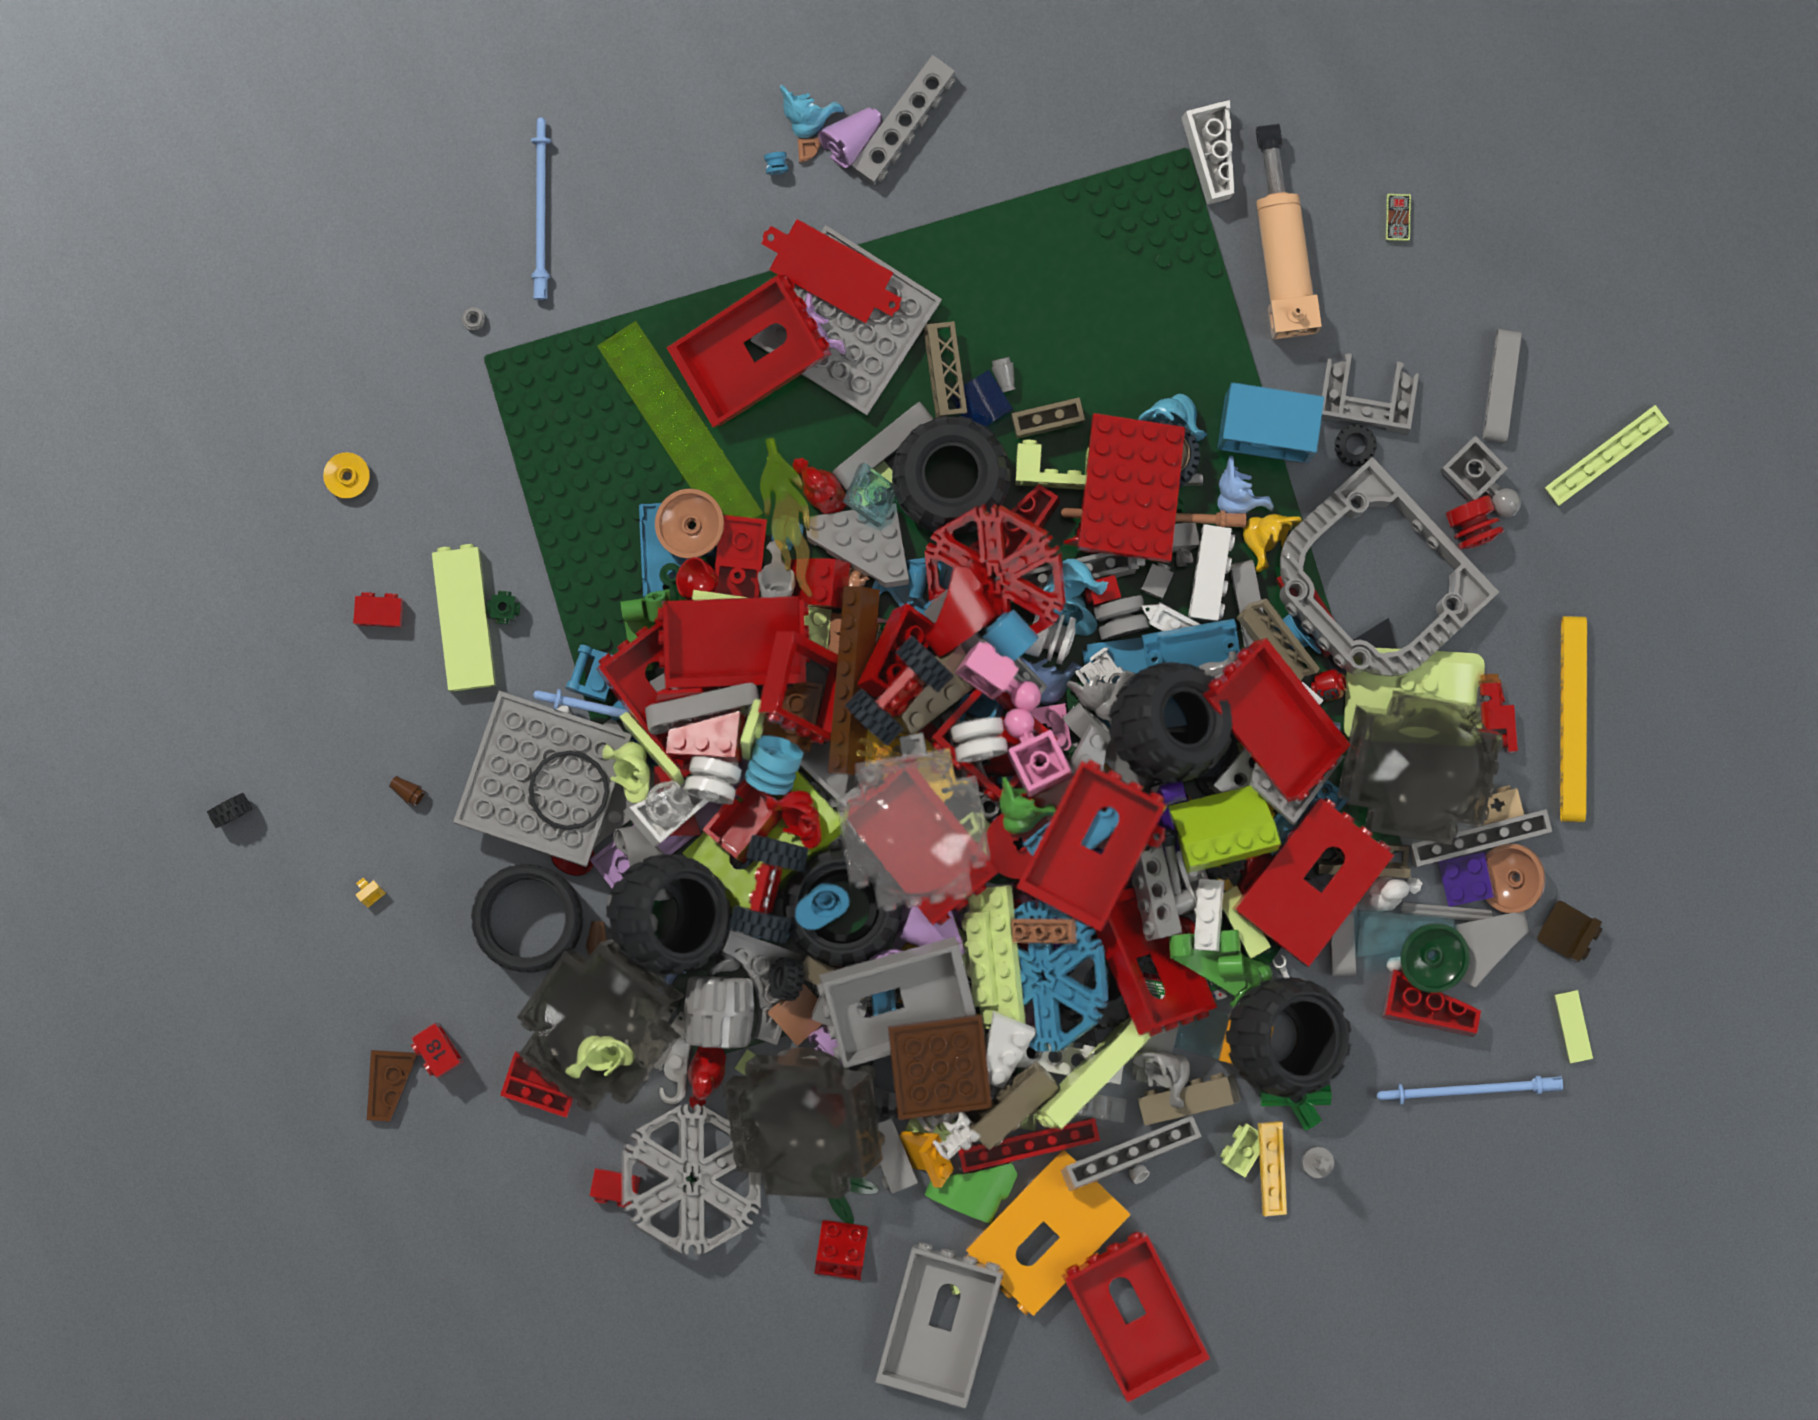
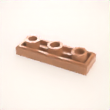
(1044, 930)

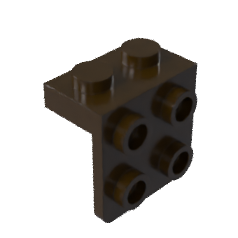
(1569, 931)

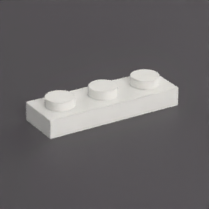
(1209, 915)

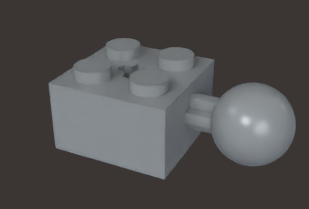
(1489, 470)

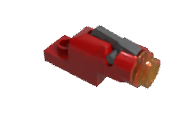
(1493, 712)

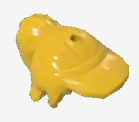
(1264, 533)

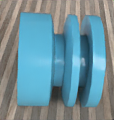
(773, 765)

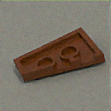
(387, 1081)

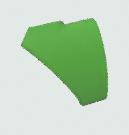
(641, 613)
(1220, 967)
(976, 1192)

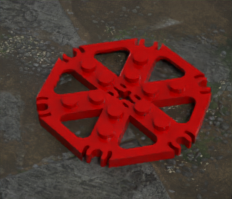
(991, 558)

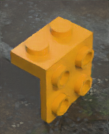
(925, 1156)

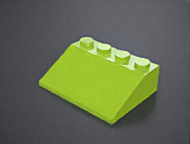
(1224, 828)

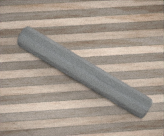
(1455, 913)

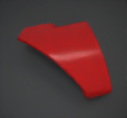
(962, 612)

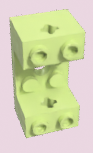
(1029, 472)

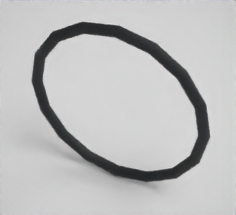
(560, 754)

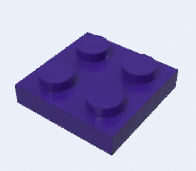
(1466, 879)

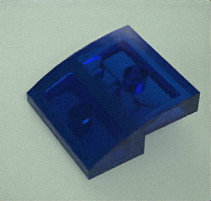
(983, 400)

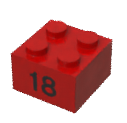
(436, 1050)

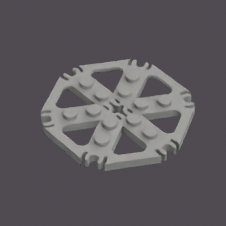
(703, 1191)

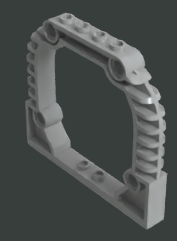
(1376, 488)

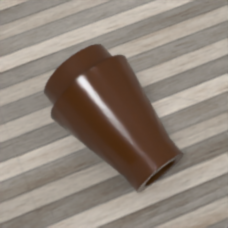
(408, 791)

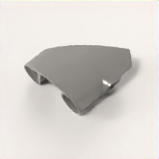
(637, 848)
(1490, 941)

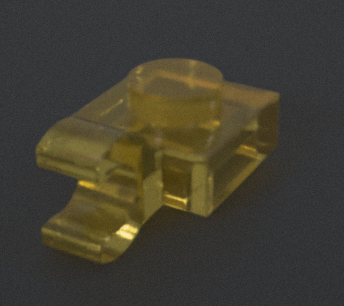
(877, 753)

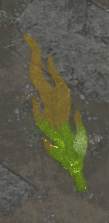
(789, 502)

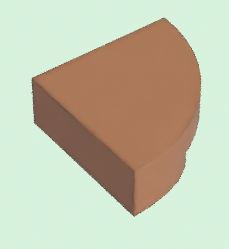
(808, 148)

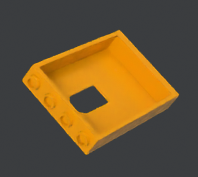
(1078, 1217)

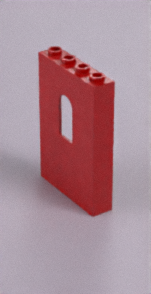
(722, 368)
(627, 680)
(1076, 876)
(1290, 907)
(1185, 990)
(1150, 1347)

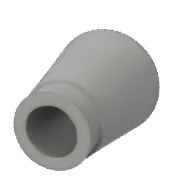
(1004, 373)

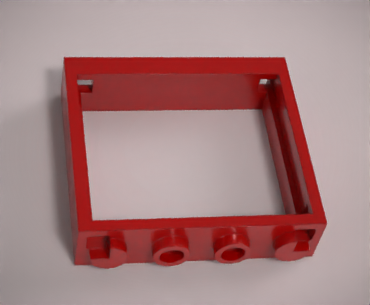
(777, 679)
(940, 743)

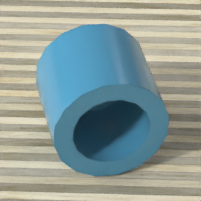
(1010, 635)

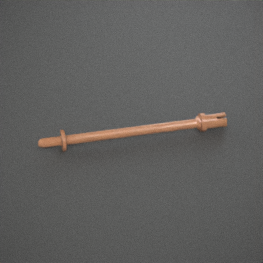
(1220, 519)

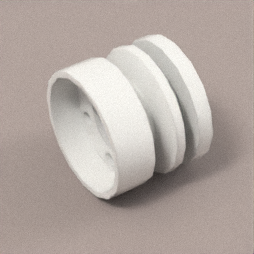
(1054, 639)

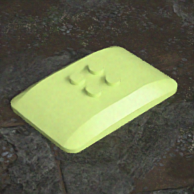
(1442, 674)

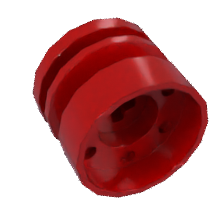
(1474, 522)

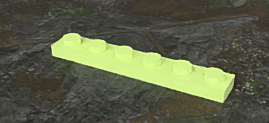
(1606, 455)

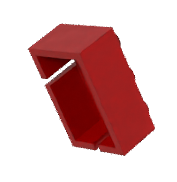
(738, 821)

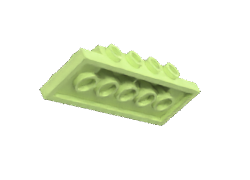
(993, 955)

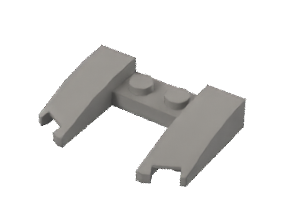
(1393, 416)

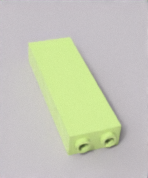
(463, 618)
(1091, 1074)

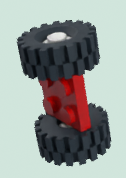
(876, 714)
(756, 919)

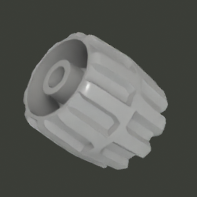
(718, 1011)

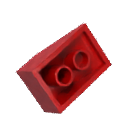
(825, 580)

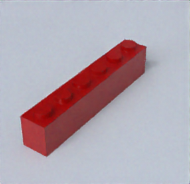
(1030, 1145)

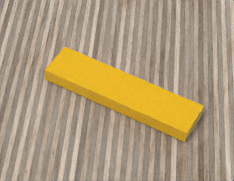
(1272, 1168)

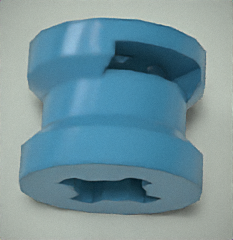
(776, 163)

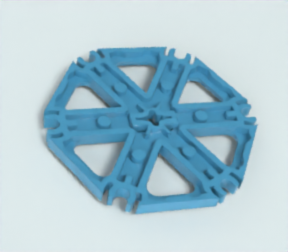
(1059, 986)

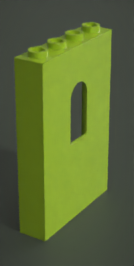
(742, 882)

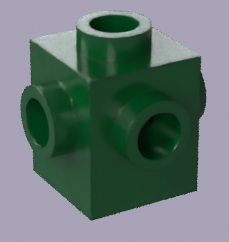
(512, 610)

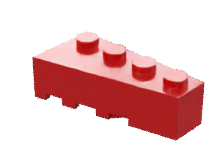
(1034, 507)
(884, 664)
(1428, 1009)

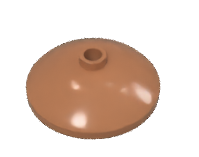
(674, 519)
(1509, 893)

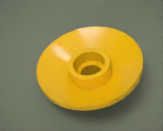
(338, 466)

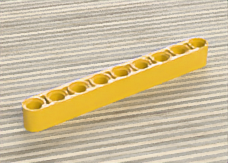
(1573, 719)

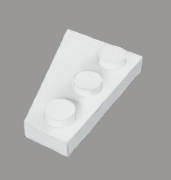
(1005, 1047)

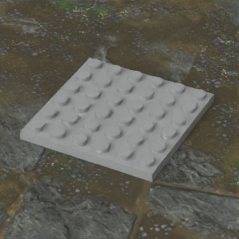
(872, 347)
(564, 790)

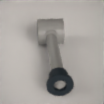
(1183, 898)

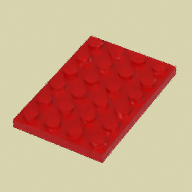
(1131, 488)

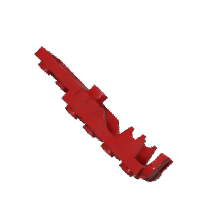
(740, 556)

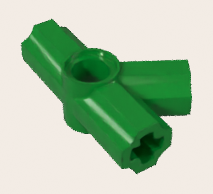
(1303, 1107)

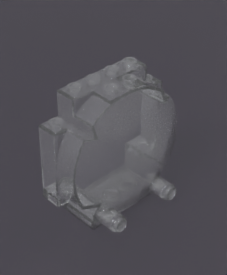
(913, 830)

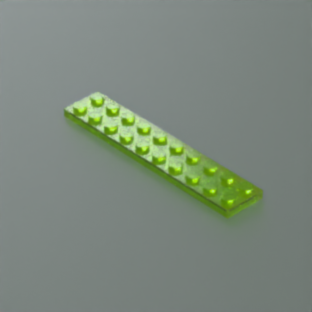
(676, 421)

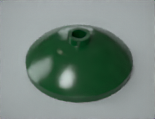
(1445, 967)

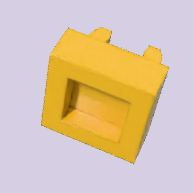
(369, 892)

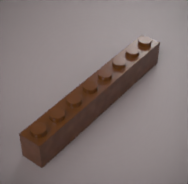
(855, 649)

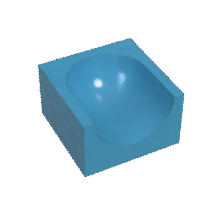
(1270, 423)

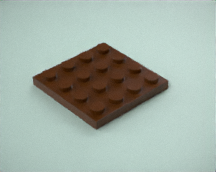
(939, 1066)

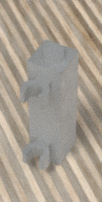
(1185, 539)

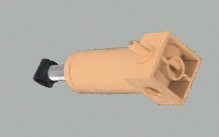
(1292, 304)

